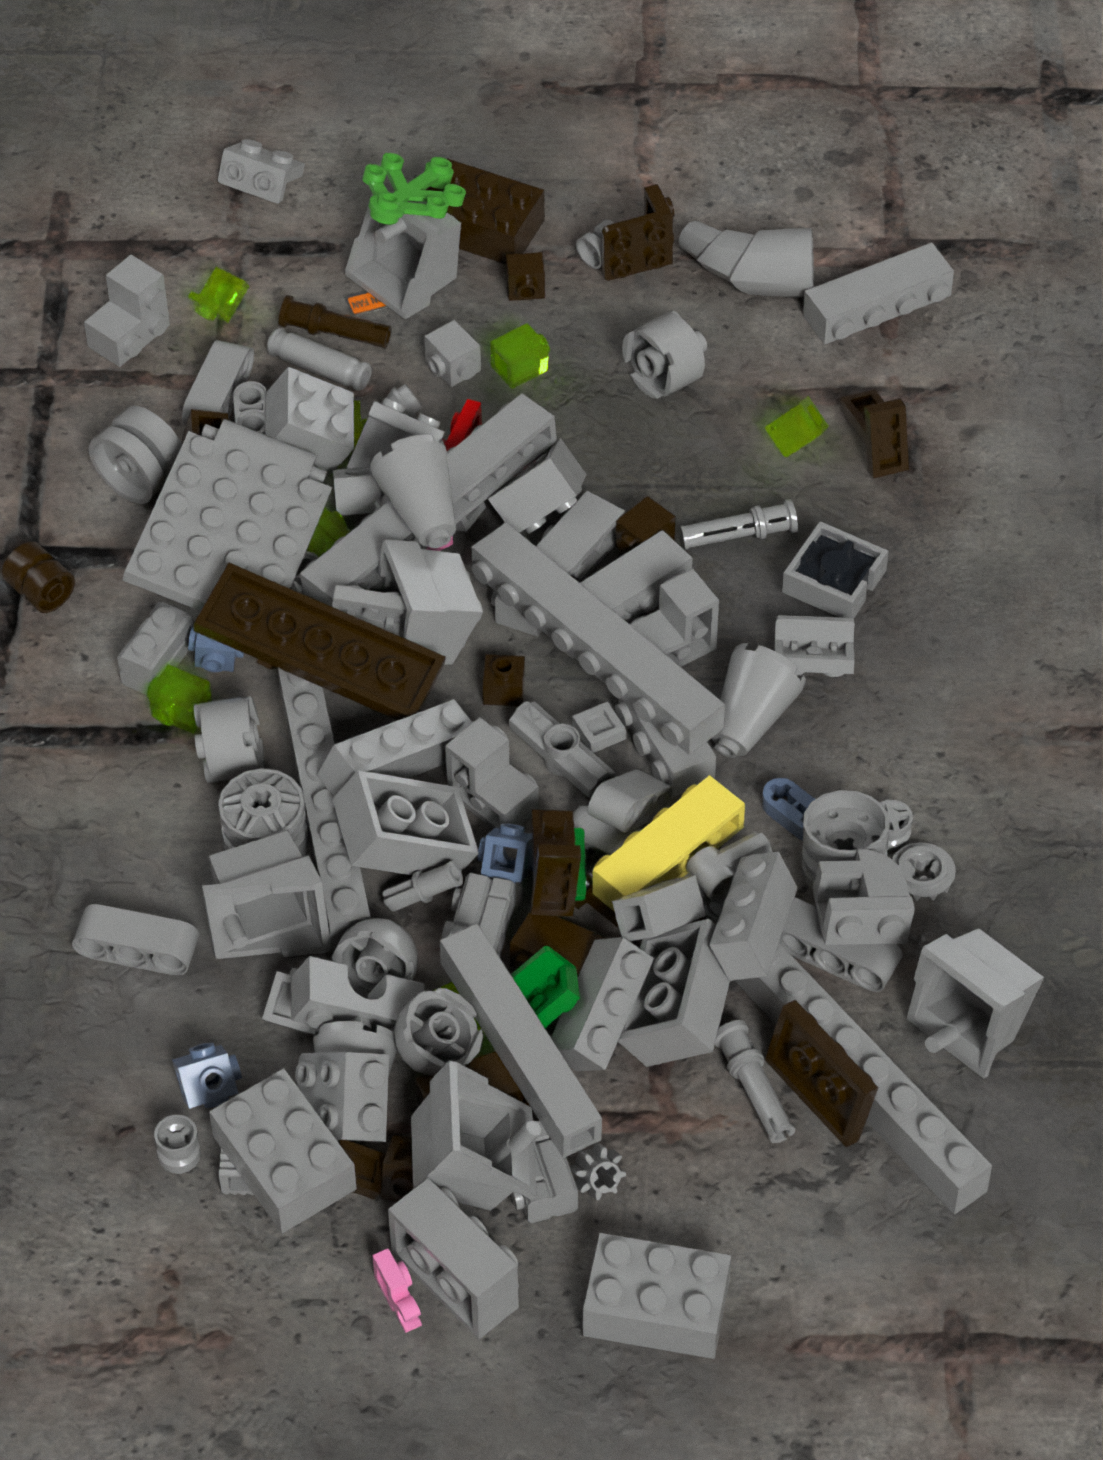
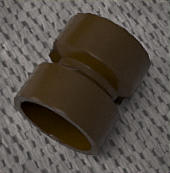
(38, 577)

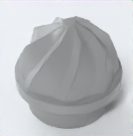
(406, 398)

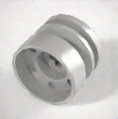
(260, 806)
(840, 825)

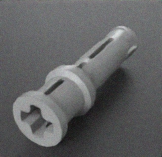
(760, 526)
(746, 1064)

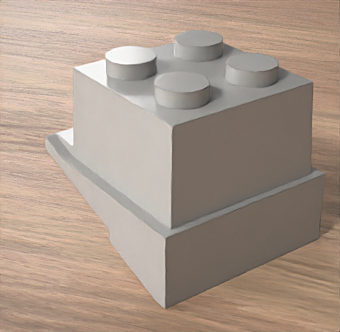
(405, 260)
(436, 595)
(265, 901)
(971, 997)
(473, 1139)

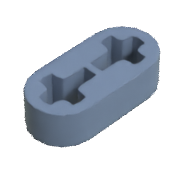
(789, 812)

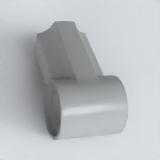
(717, 868)

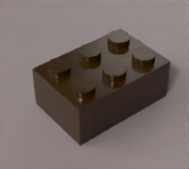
(496, 214)

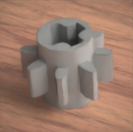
(608, 1175)

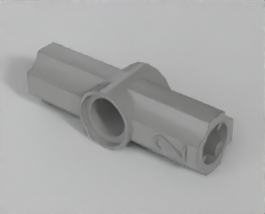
(560, 748)

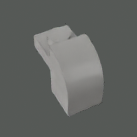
(867, 876)

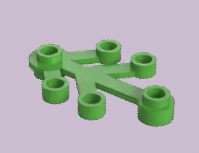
(389, 207)

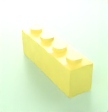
(660, 851)

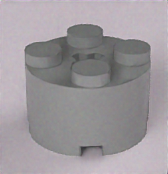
(665, 355)
(228, 738)

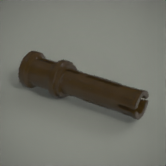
(318, 319)

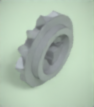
(921, 857)

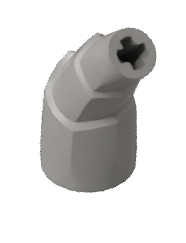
(758, 264)

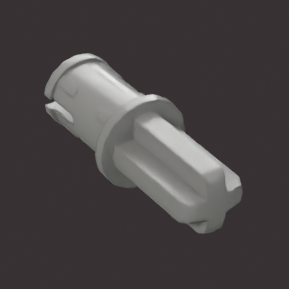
(423, 886)

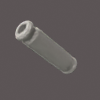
(319, 359)

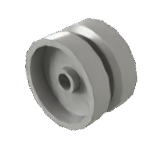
(135, 454)

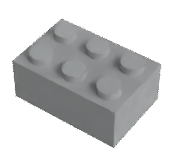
(403, 824)
(680, 997)
(283, 1150)
(454, 1257)
(656, 1295)

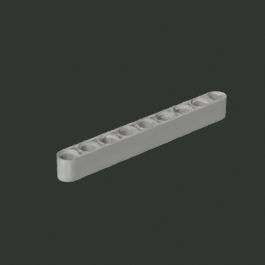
(802, 937)

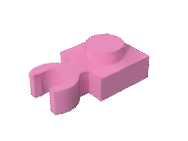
(394, 1282)

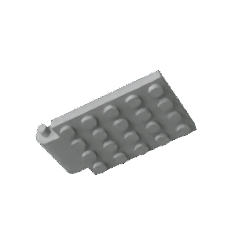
(226, 502)

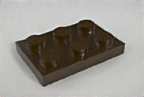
(821, 1073)

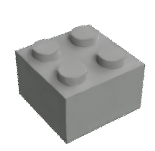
(311, 417)

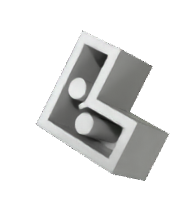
(132, 315)
(540, 488)
(685, 620)
(487, 782)

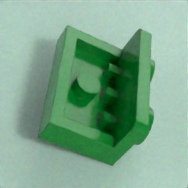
(548, 984)

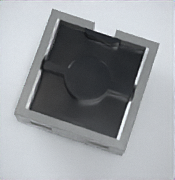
(835, 571)

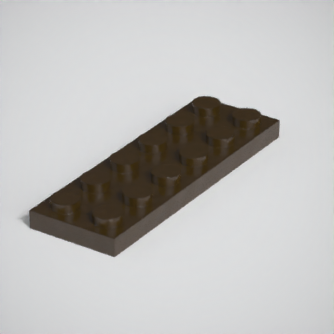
(319, 643)

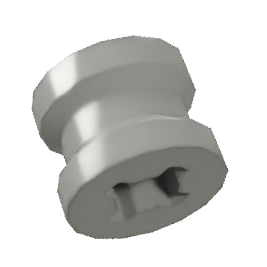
(900, 821)

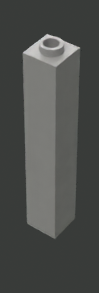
(521, 1040)

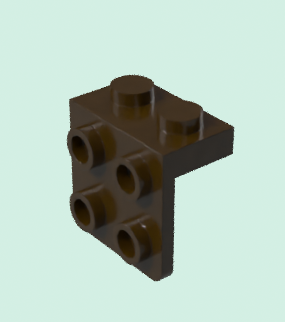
(642, 241)

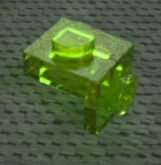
(219, 296)

